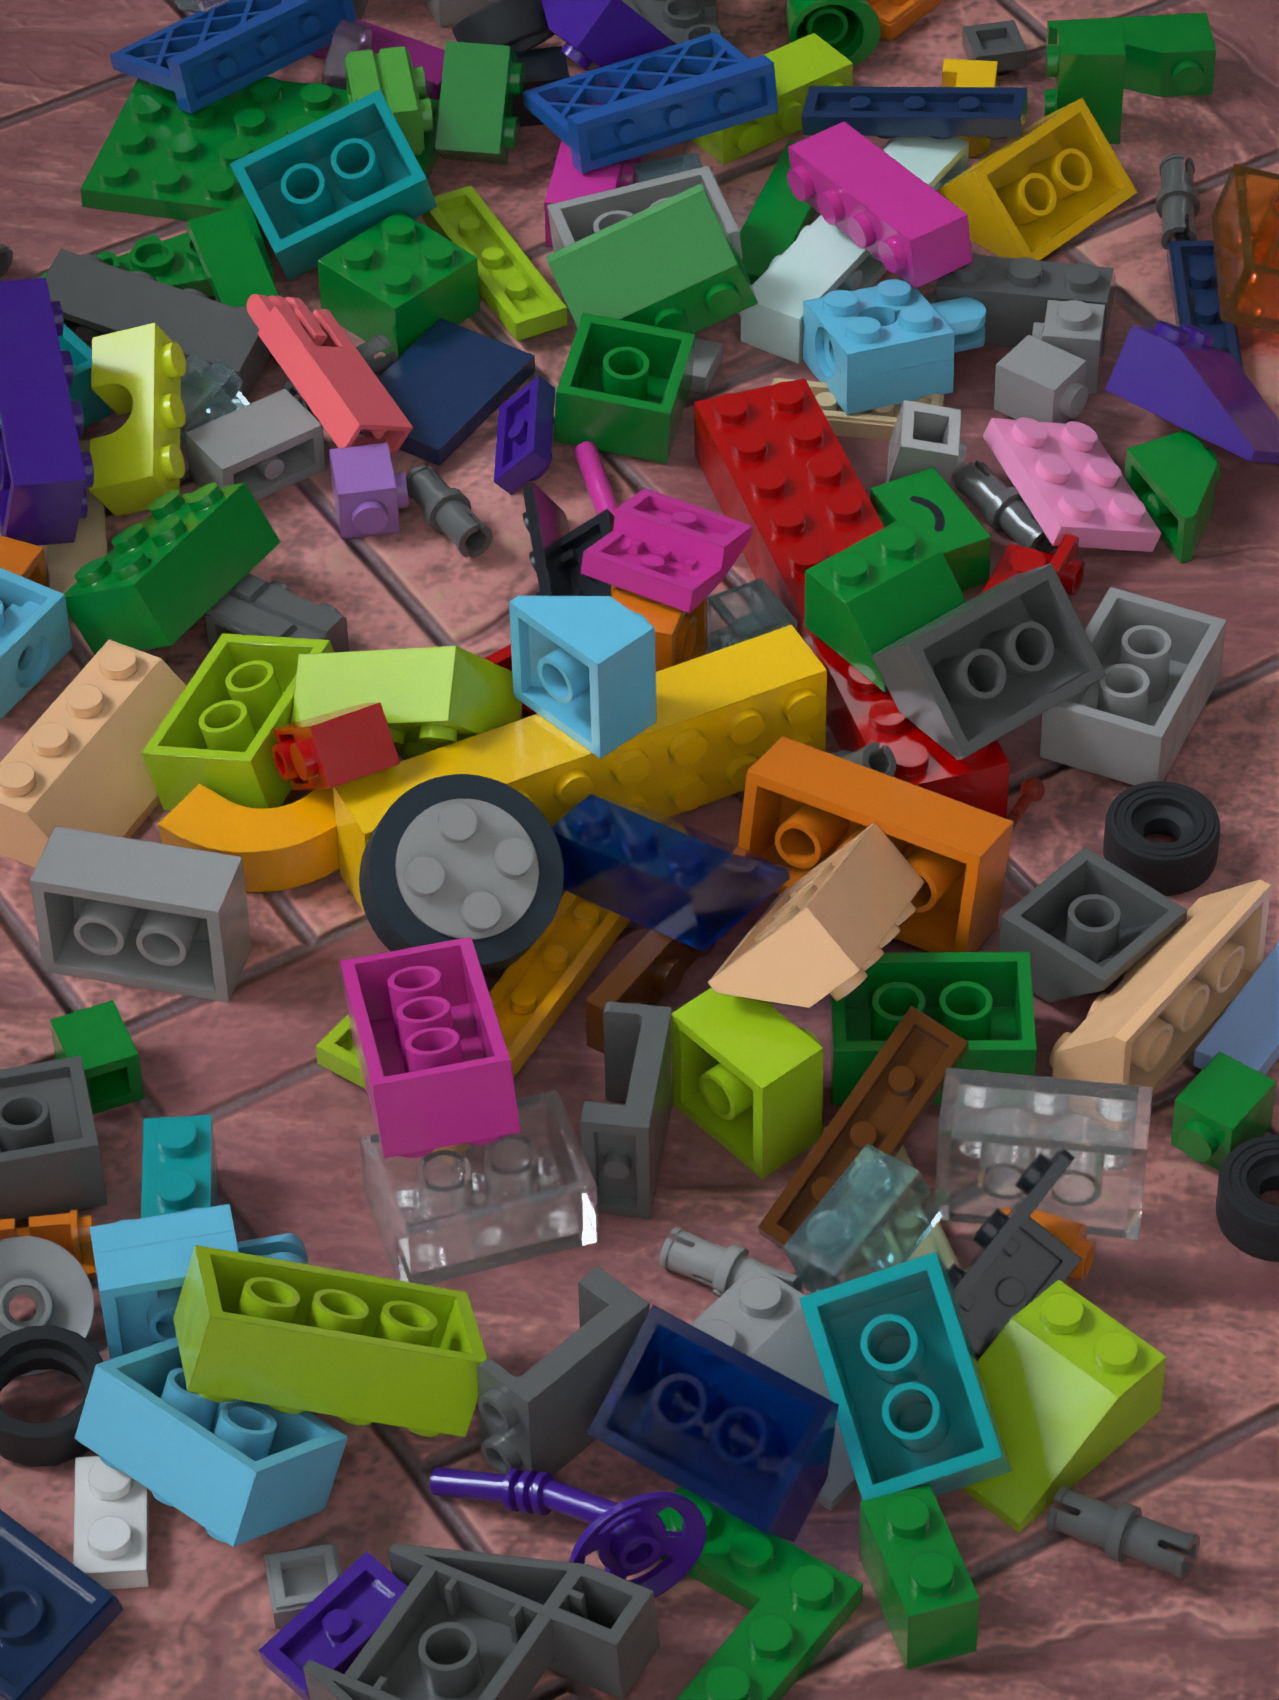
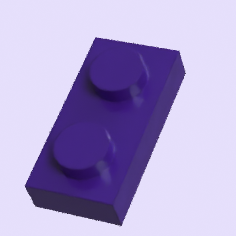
(525, 435)
(334, 1624)

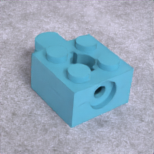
(887, 343)
(31, 635)
(146, 1263)

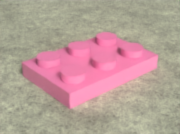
(1071, 484)

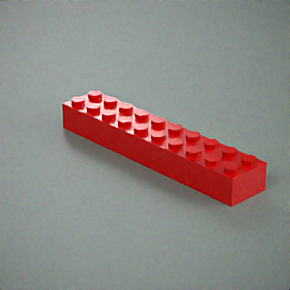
(790, 479)

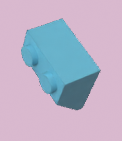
(584, 667)

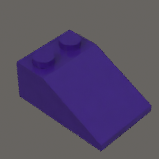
(602, 31)
(1196, 388)

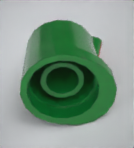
(844, 24)

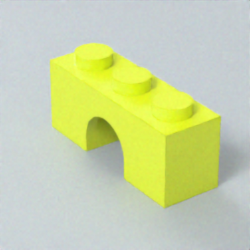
(141, 375)

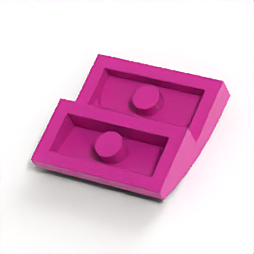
(666, 550)

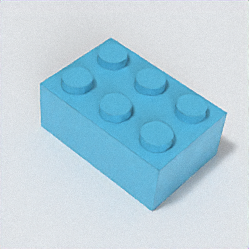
(221, 1464)

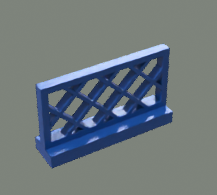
(231, 46)
(674, 111)

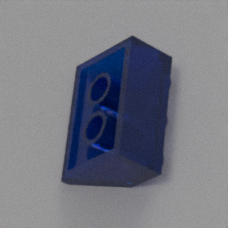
(661, 871)
(720, 1424)

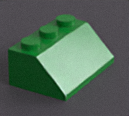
(657, 268)

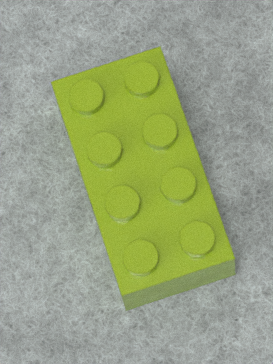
(328, 1342)

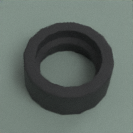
(507, 23)
(44, 1350)

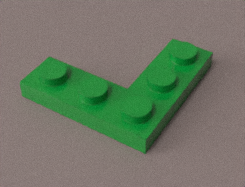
(791, 1601)

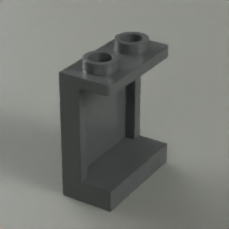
(628, 1140)
(546, 1412)

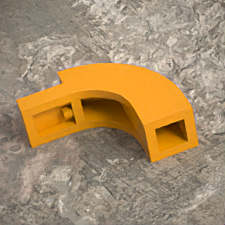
(277, 844)

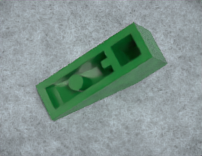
(1162, 52)

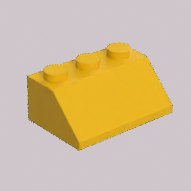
(1041, 186)

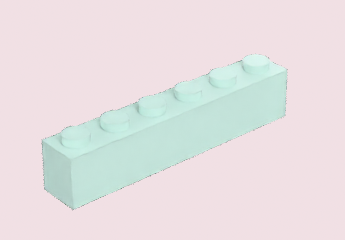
(829, 260)

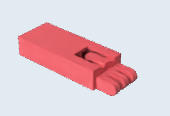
(329, 372)

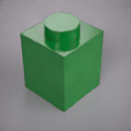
(106, 1054)
(1222, 1110)

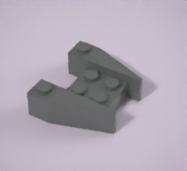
(494, 1627)

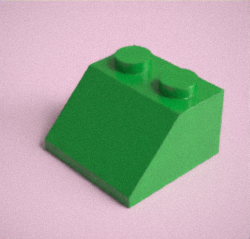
(878, 594)

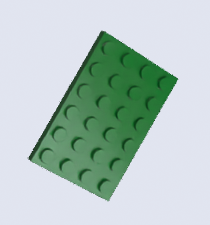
(179, 161)

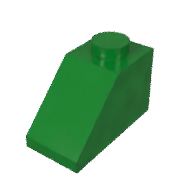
(1177, 486)

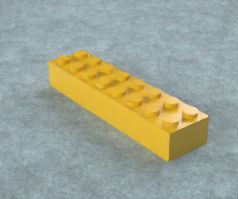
(709, 730)

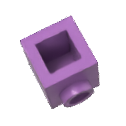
(367, 490)

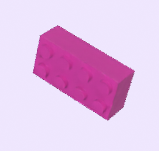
(430, 1048)

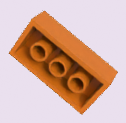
(812, 803)

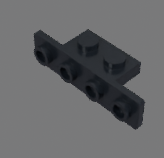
(557, 551)
(1014, 1259)

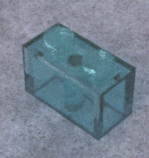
(863, 1222)

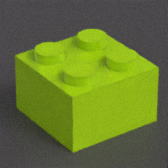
(747, 1078)

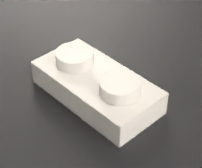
(110, 1525)

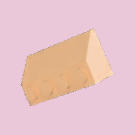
(84, 754)
(825, 926)
(1170, 994)

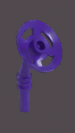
(623, 1534)

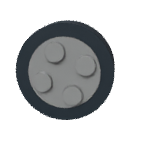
(461, 864)

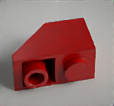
(334, 747)

